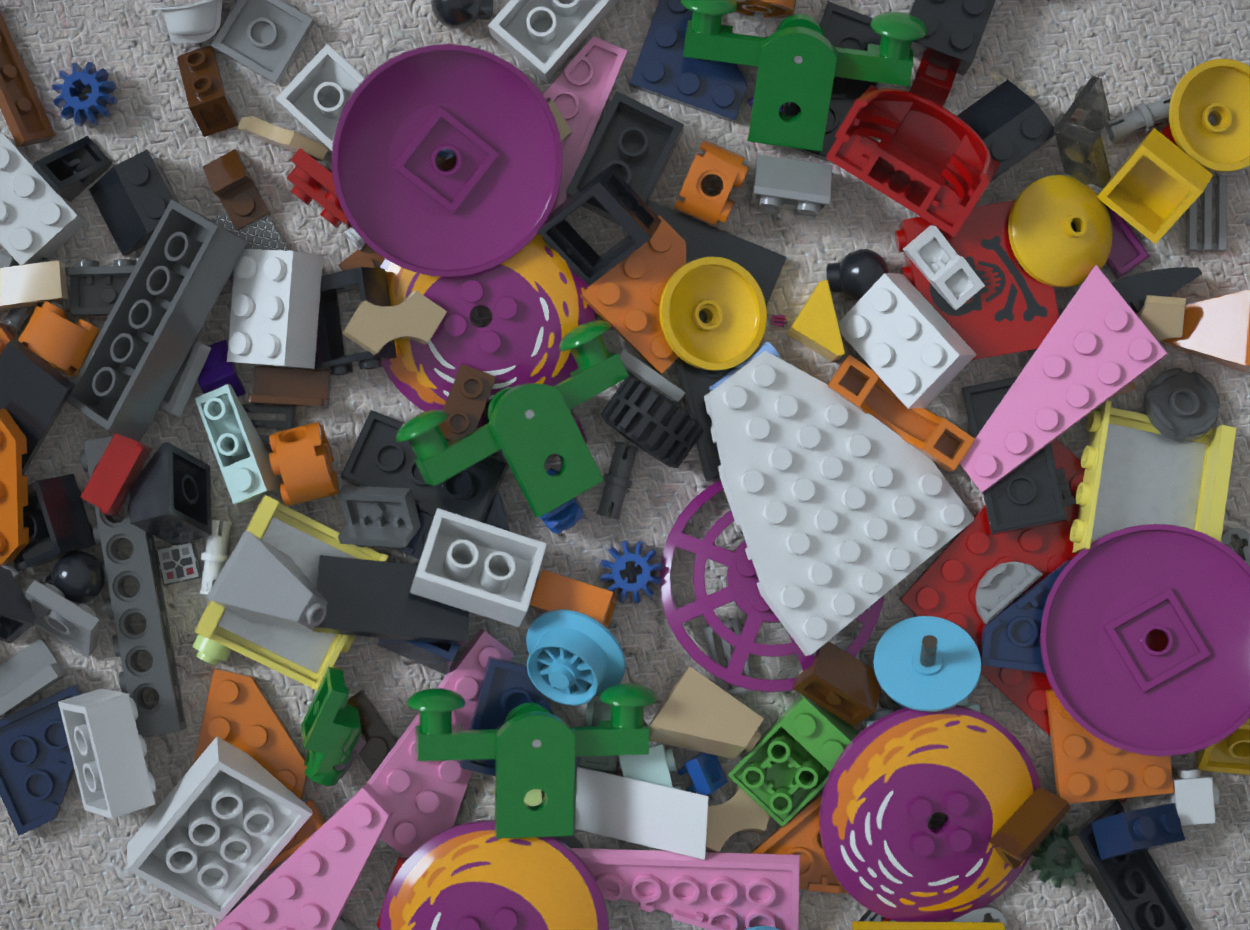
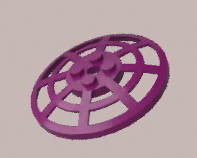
(746, 596)

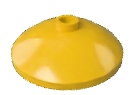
(1217, 89)
(1043, 232)
(732, 307)

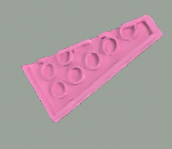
(581, 98)
(1078, 366)
(431, 792)
(320, 875)
(710, 893)

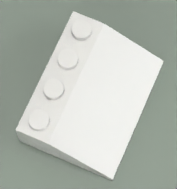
(216, 830)

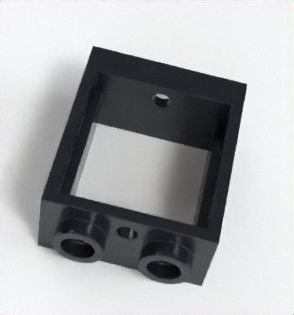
(622, 204)
(329, 341)

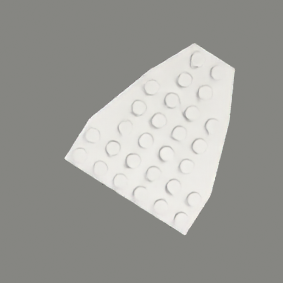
(823, 497)

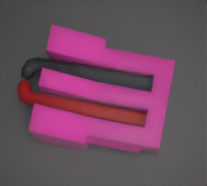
(778, 320)

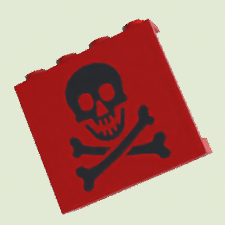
(1011, 309)

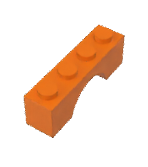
(917, 426)

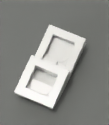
(943, 267)

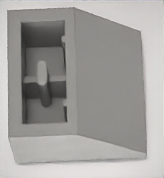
(791, 186)

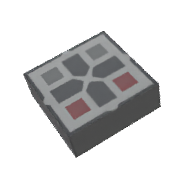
(179, 563)

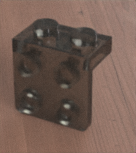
(1080, 135)

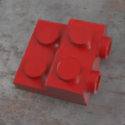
(316, 183)

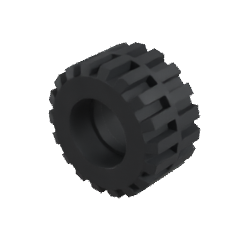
(652, 422)

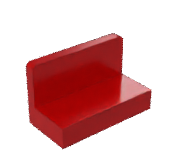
(116, 474)

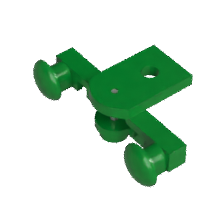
(800, 66)
(528, 427)
(532, 752)

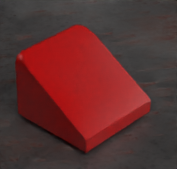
(933, 82)

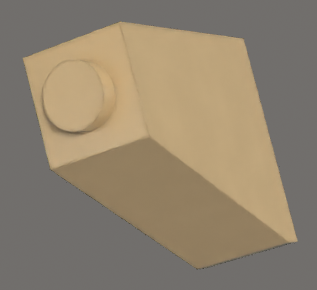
(705, 719)

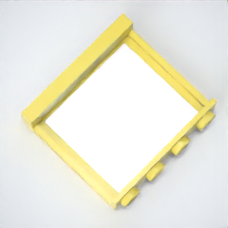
(1148, 478)
(287, 650)

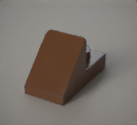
(235, 189)

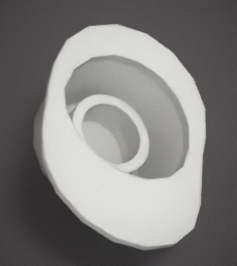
(192, 21)

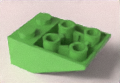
(793, 759)

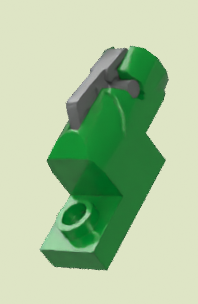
(331, 731)

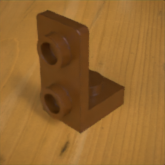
(206, 91)
(466, 402)

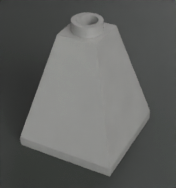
(267, 587)

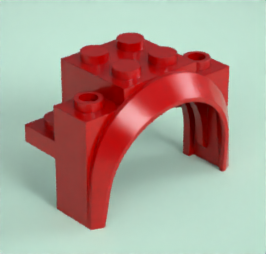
(915, 156)

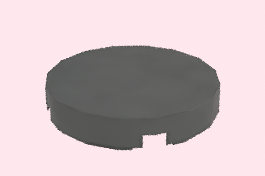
(1182, 404)

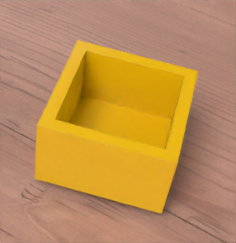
(1155, 186)

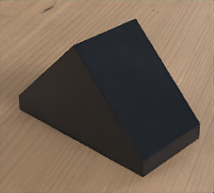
(73, 168)

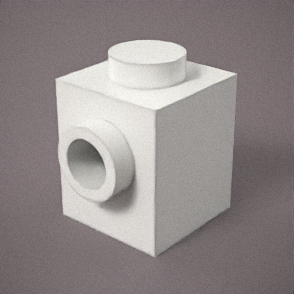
(1194, 797)

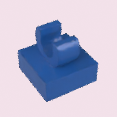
(705, 773)

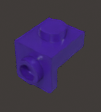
(219, 372)

